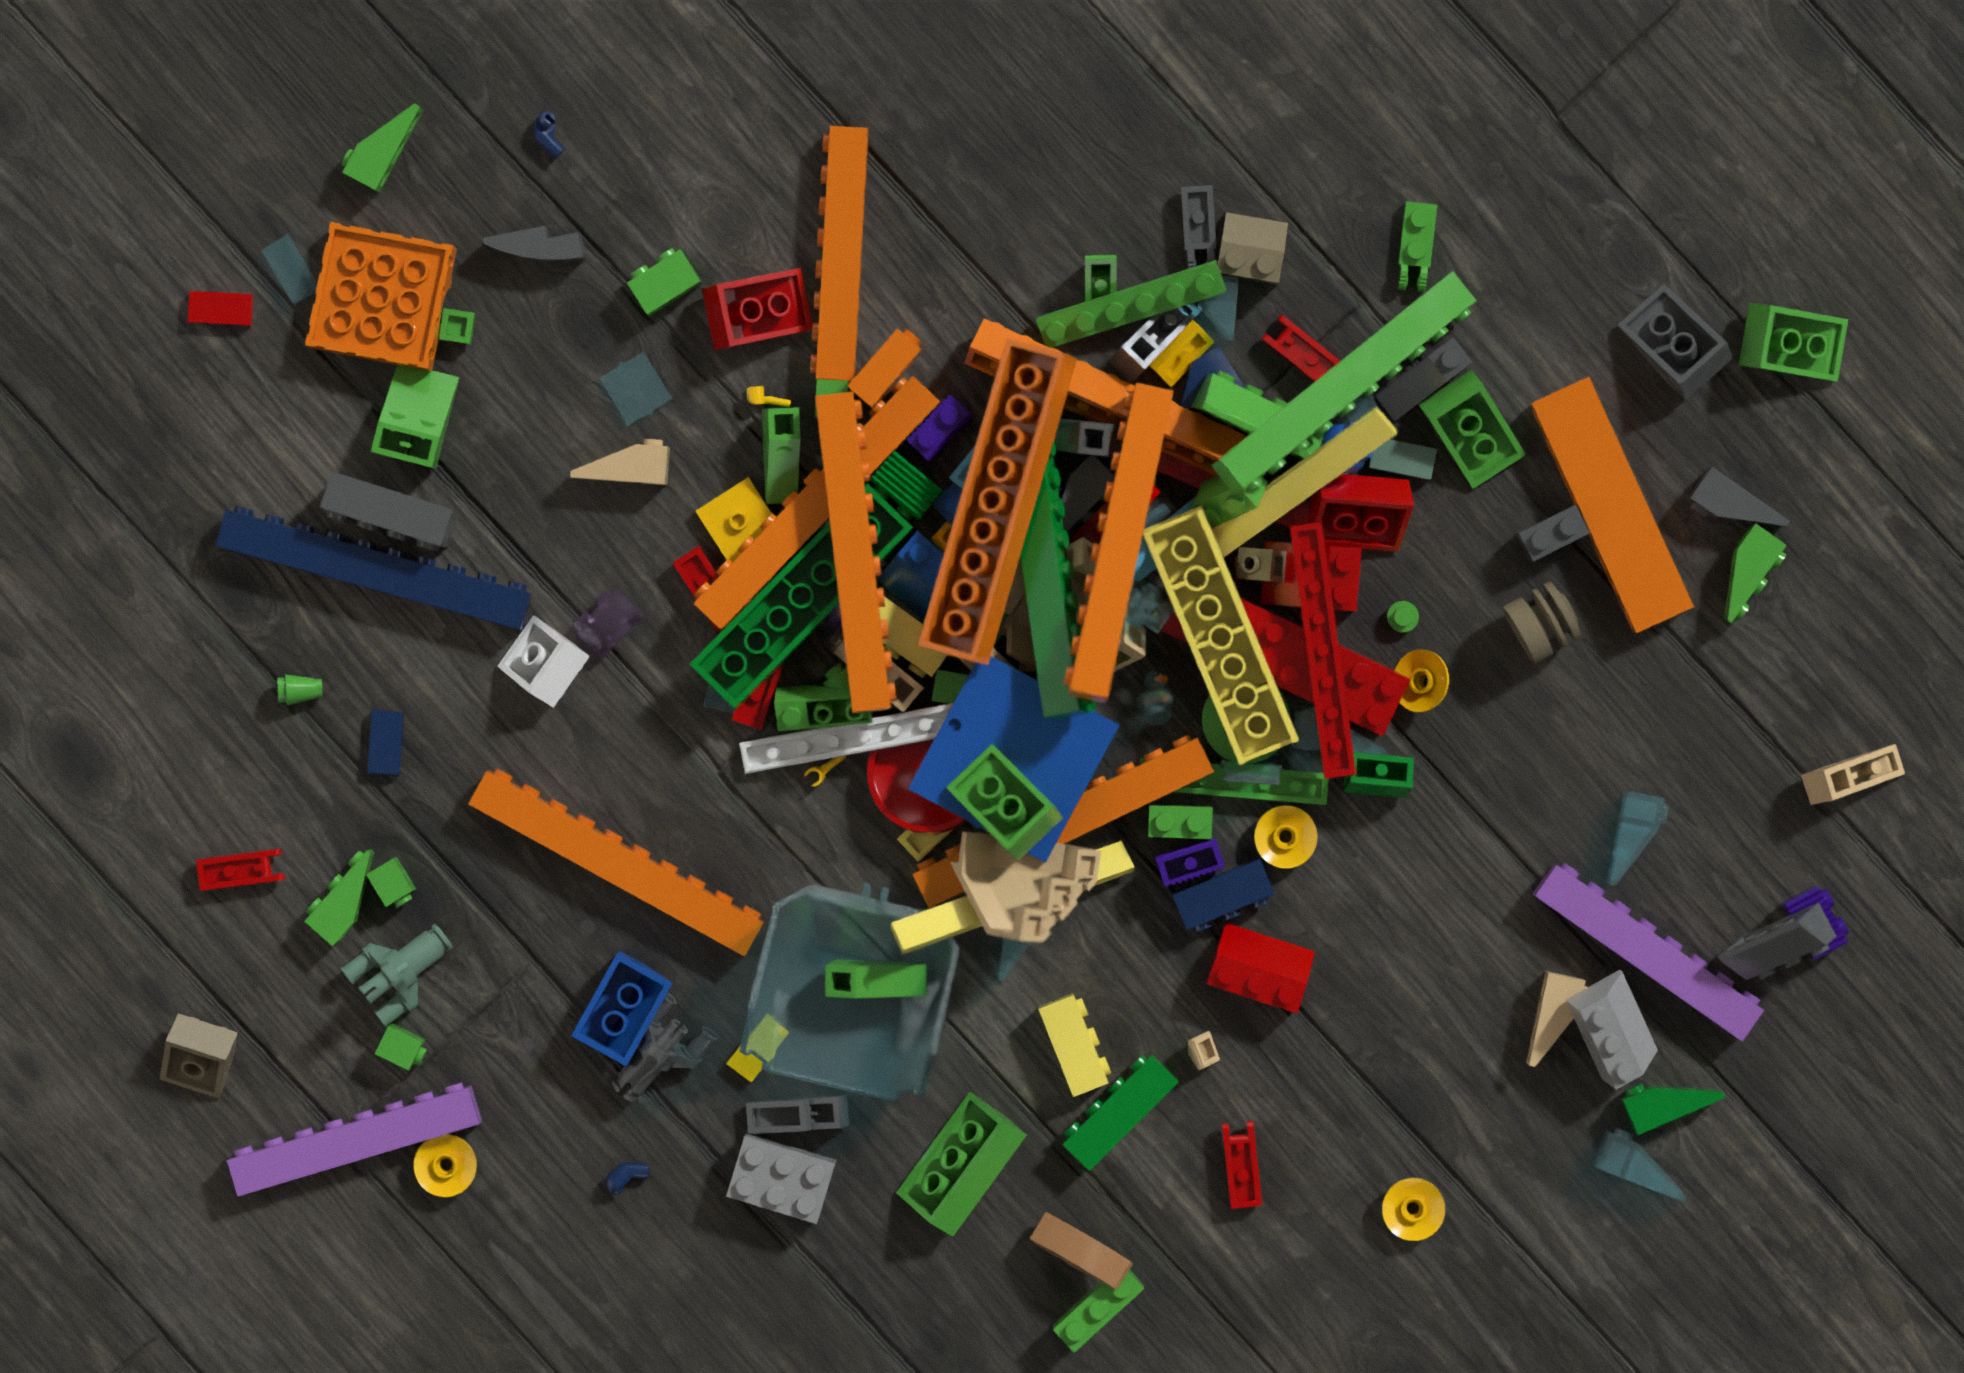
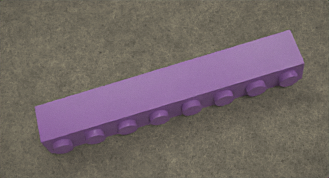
(1648, 952)
(355, 1139)

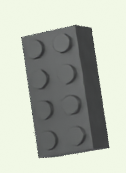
(388, 509)

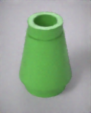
(298, 689)

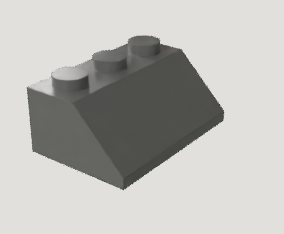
(1780, 943)

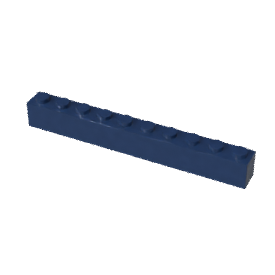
(374, 569)

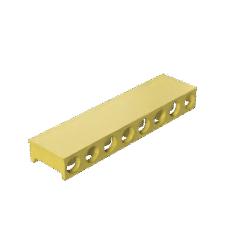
(1220, 634)

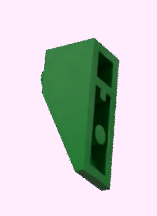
(1658, 1105)

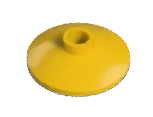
(1418, 666)
(1302, 840)
(435, 1178)
(1423, 1222)

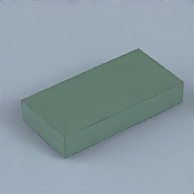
(1404, 459)

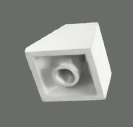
(543, 661)

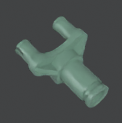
(397, 970)

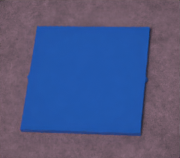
(1007, 711)

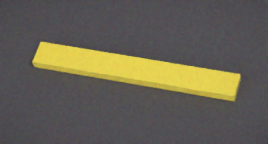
(1307, 478)
(959, 915)

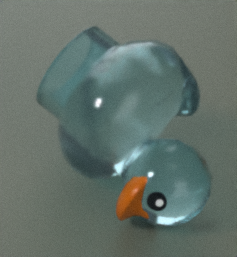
(1156, 701)

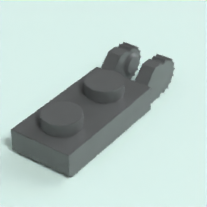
(1198, 222)

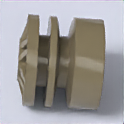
(1542, 622)

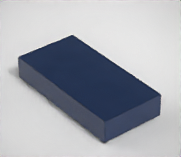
(385, 742)

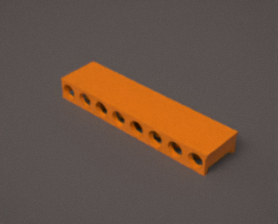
(1611, 505)

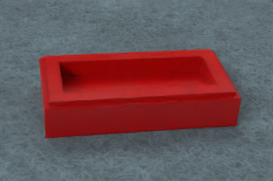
(220, 308)

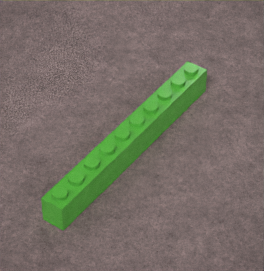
(1343, 384)

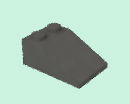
(1676, 341)

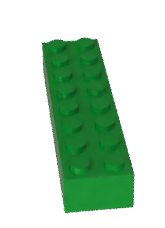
(787, 611)

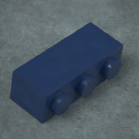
(1223, 895)

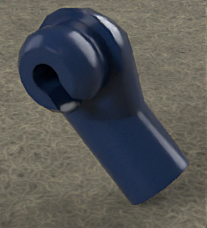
(544, 134)
(623, 1173)

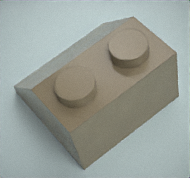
(1252, 248)
(198, 1055)

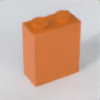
(886, 367)

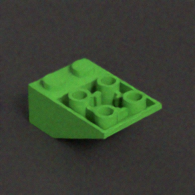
(415, 416)

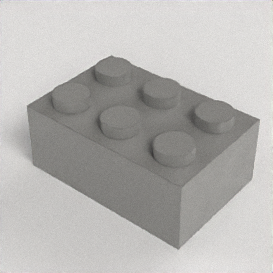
(781, 1178)

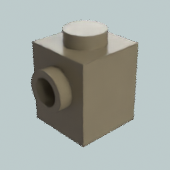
(1260, 564)

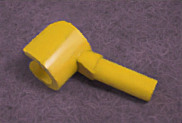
(756, 396)
(825, 768)

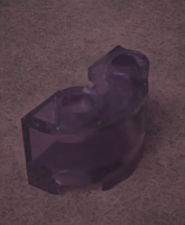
(608, 622)

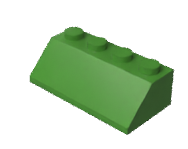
(1242, 407)
(961, 1164)

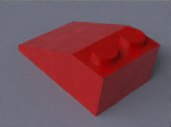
(757, 308)
(1343, 575)

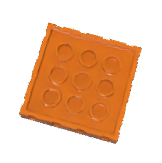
(380, 296)

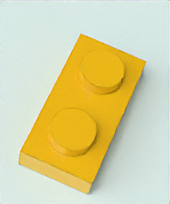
(1183, 350)

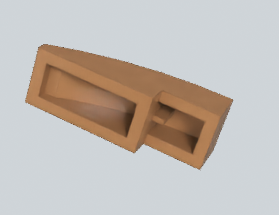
(1080, 1251)

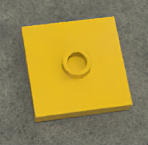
(734, 517)

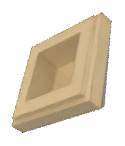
(1202, 1050)

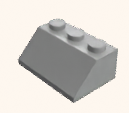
(1613, 1030)

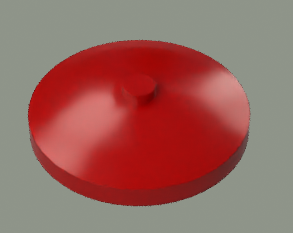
(888, 778)

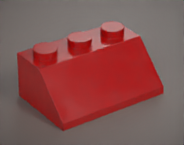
(1363, 511)
(1260, 967)

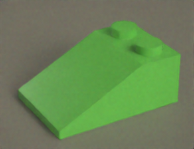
(1793, 342)
(1472, 429)
(1005, 802)

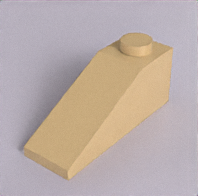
(633, 464)
(1852, 774)
(1552, 1013)

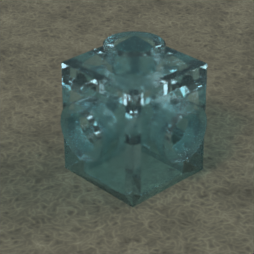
(1147, 607)

